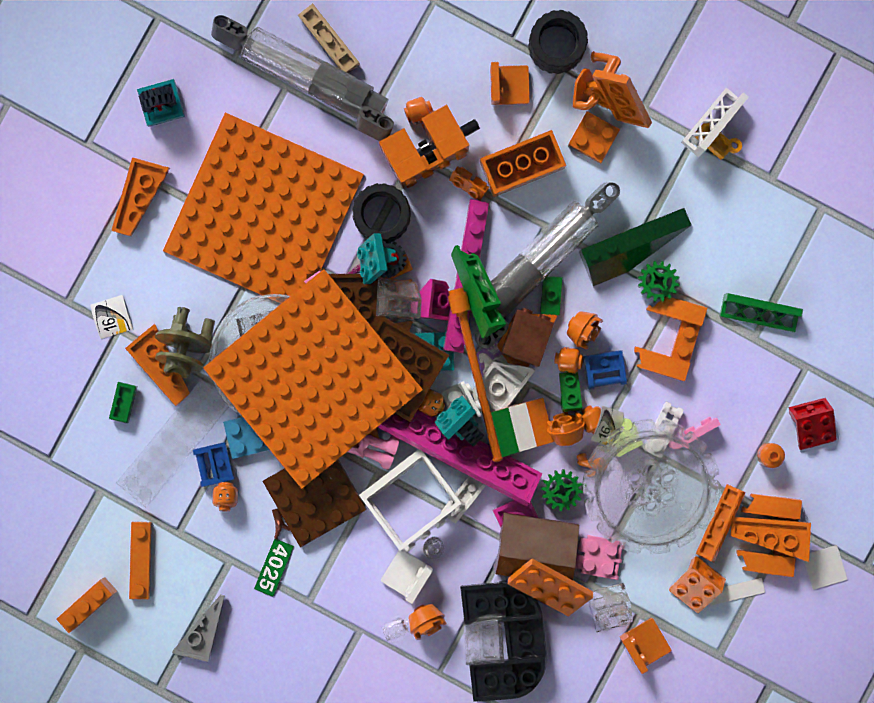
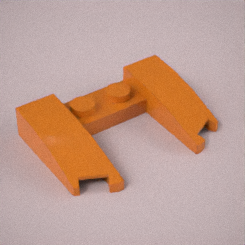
(677, 364)
(776, 563)

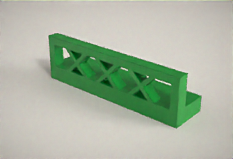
(762, 305)

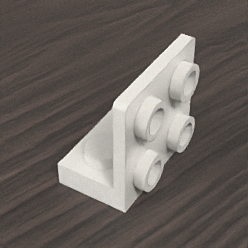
(459, 390)
(406, 575)

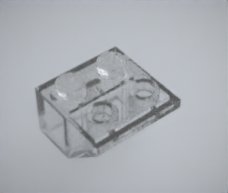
(398, 299)
(610, 608)
(484, 643)

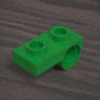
(570, 392)

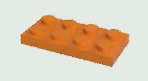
(550, 587)

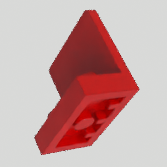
(814, 423)

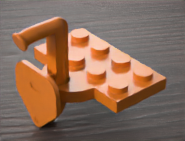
(610, 91)

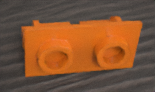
(475, 188)

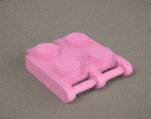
(598, 557)

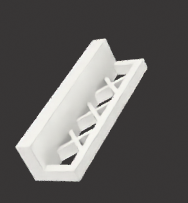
(720, 123)

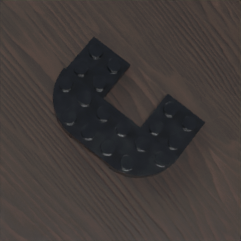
(523, 636)

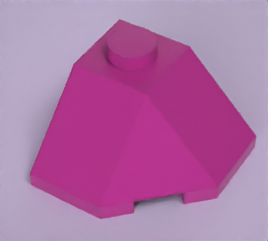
(435, 300)

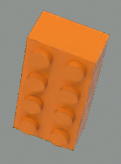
(522, 163)

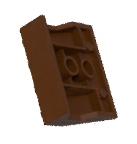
(537, 538)

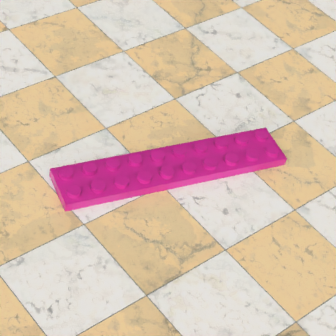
(506, 476)

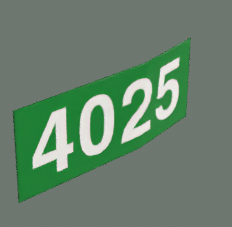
(273, 567)

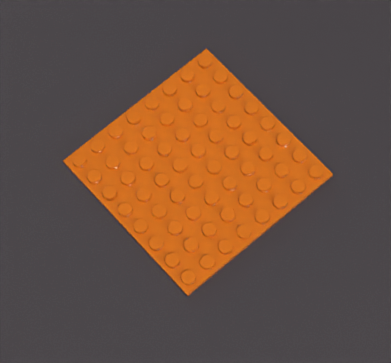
(262, 209)
(312, 378)

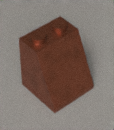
(528, 337)

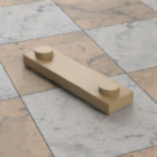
(328, 39)

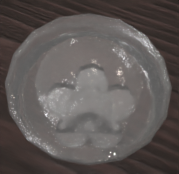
(433, 548)

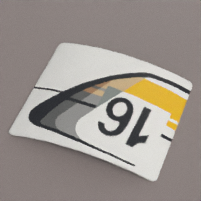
(111, 317)
(608, 422)

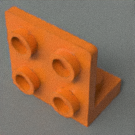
(509, 84)
(698, 585)
(645, 644)

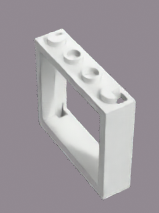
(392, 476)

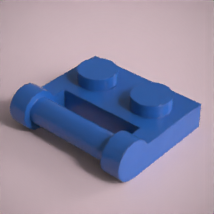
(605, 363)
(219, 462)

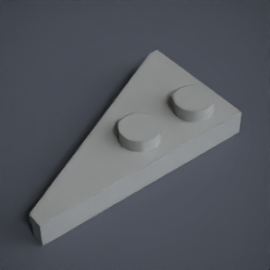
(200, 639)

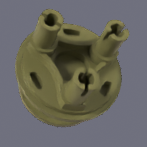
(184, 340)

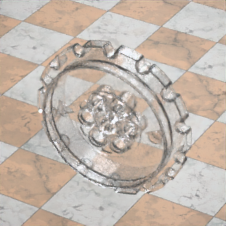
(631, 454)

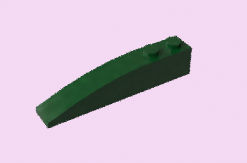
(630, 248)

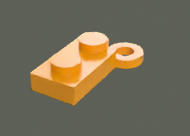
(721, 145)

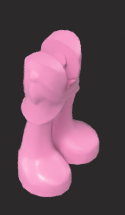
(384, 459)

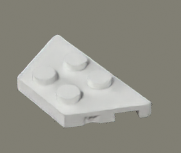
(503, 383)

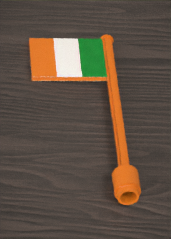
(508, 428)

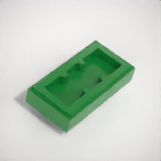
(551, 295)
(123, 402)

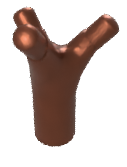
(279, 523)

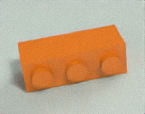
(86, 605)

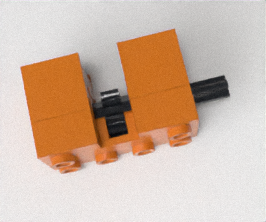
(445, 145)

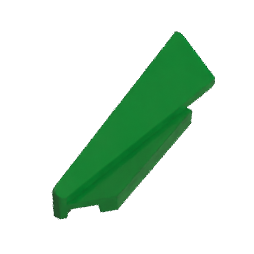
(479, 290)

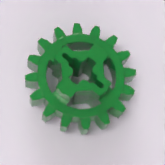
(665, 292)
(565, 497)

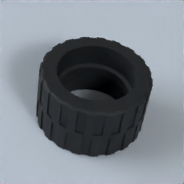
(562, 19)
(381, 190)

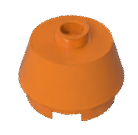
(584, 328)
(566, 428)
(426, 621)

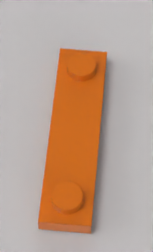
(720, 523)
(140, 560)

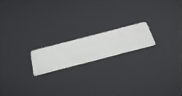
(740, 591)

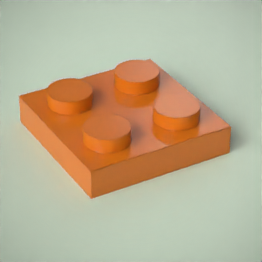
(593, 137)

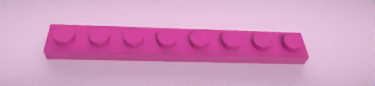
(471, 243)

